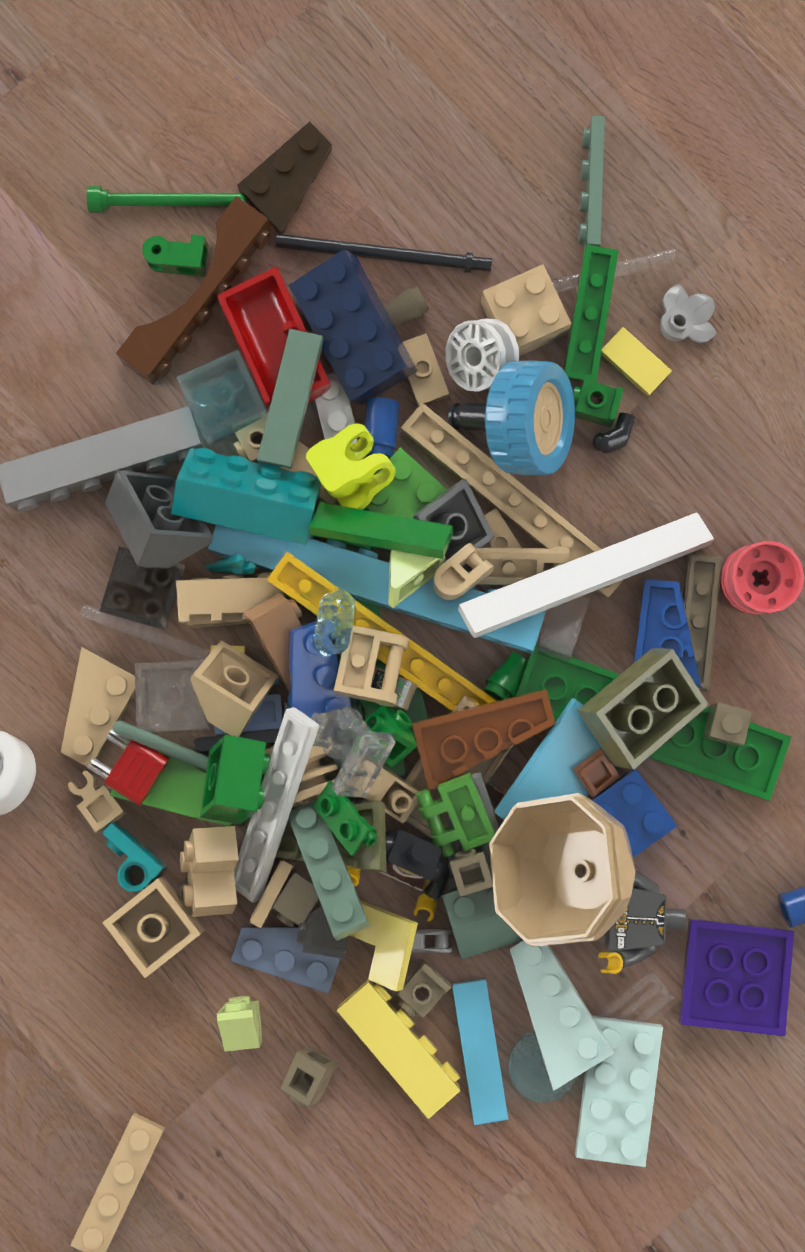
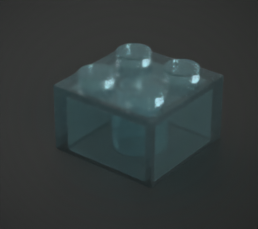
(222, 397)

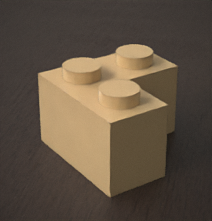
(210, 866)

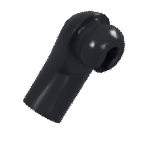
(615, 438)

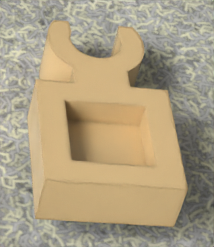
(98, 805)

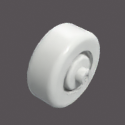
(16, 772)

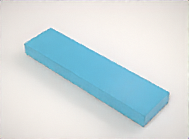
(480, 1051)

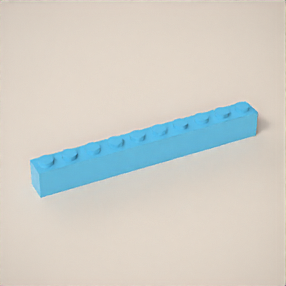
(368, 581)

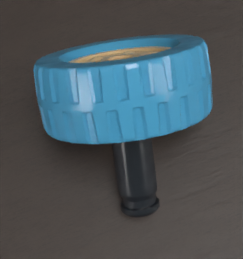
(525, 417)

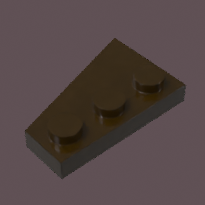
(284, 177)

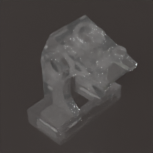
(363, 752)

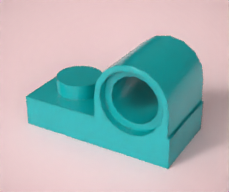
(122, 842)

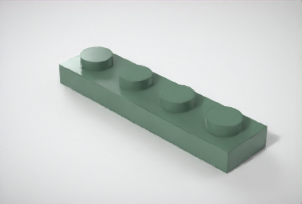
(592, 172)
(328, 872)

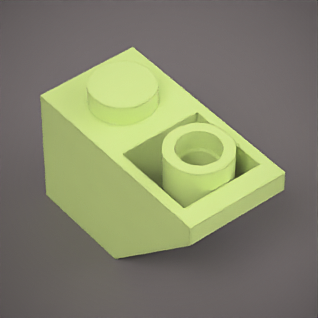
(240, 1024)

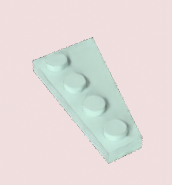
(560, 1018)

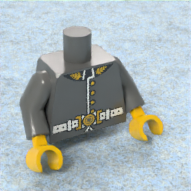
(641, 926)

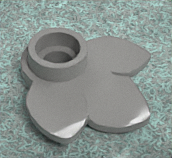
(689, 313)

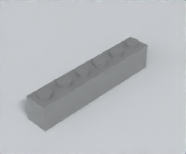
(97, 458)

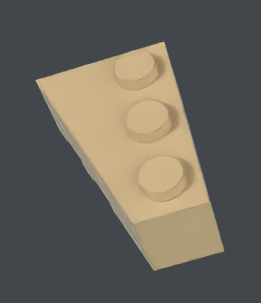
(221, 601)

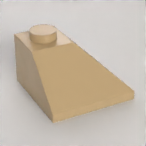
(231, 688)

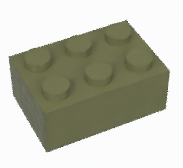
(643, 707)

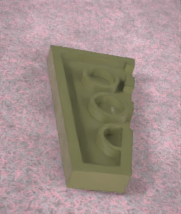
(365, 858)

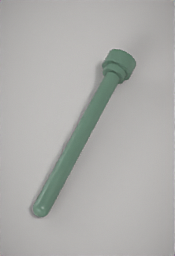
(162, 745)

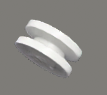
(479, 351)

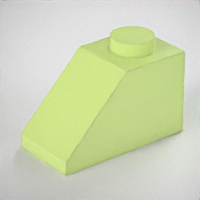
(408, 574)

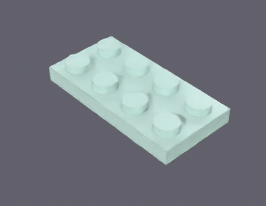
(620, 1094)

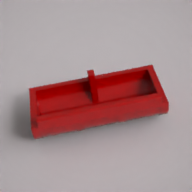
(260, 319)

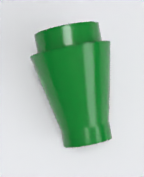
(506, 678)

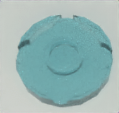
(530, 1072)

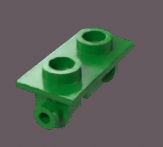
(344, 820)

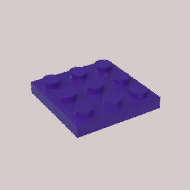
(736, 977)

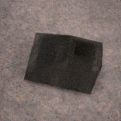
(141, 592)

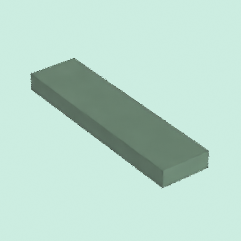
(290, 398)

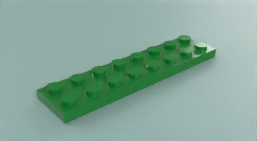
(745, 768)

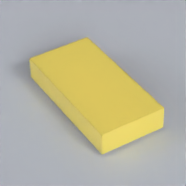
(635, 362)

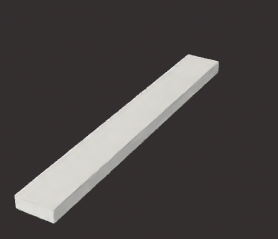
(584, 575)

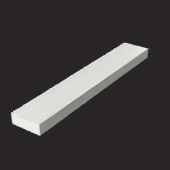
(281, 786)

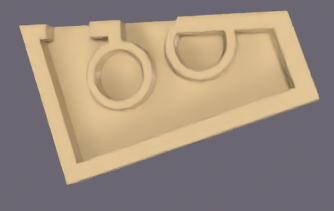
(96, 703)

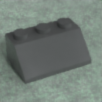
(143, 515)

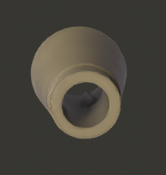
(407, 306)

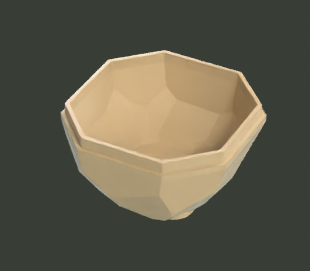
(540, 870)

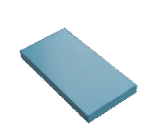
(551, 766)

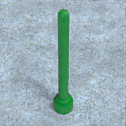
(100, 199)

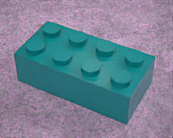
(246, 495)

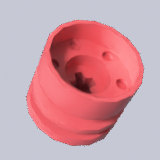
(780, 578)

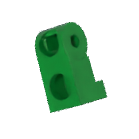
(177, 257)

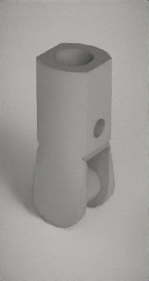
(441, 941)

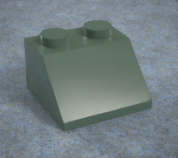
(476, 923)

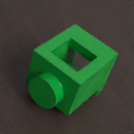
(601, 413)

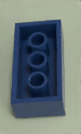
(354, 327)

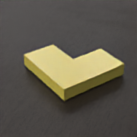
(393, 942)

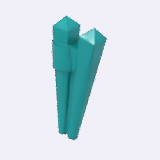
(233, 564)

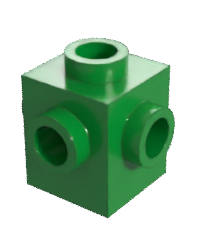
(399, 726)

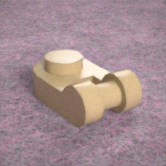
(453, 581)

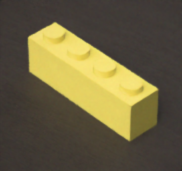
(399, 1048)

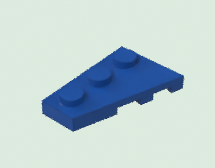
(665, 624)
(312, 675)

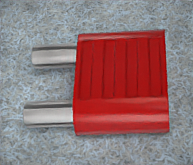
(134, 771)

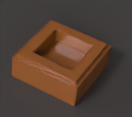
(596, 773)

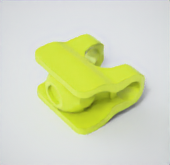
(344, 470)

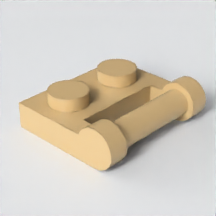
(359, 663)

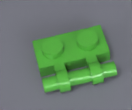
(465, 810)

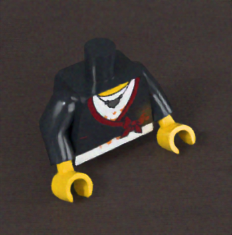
(416, 865)

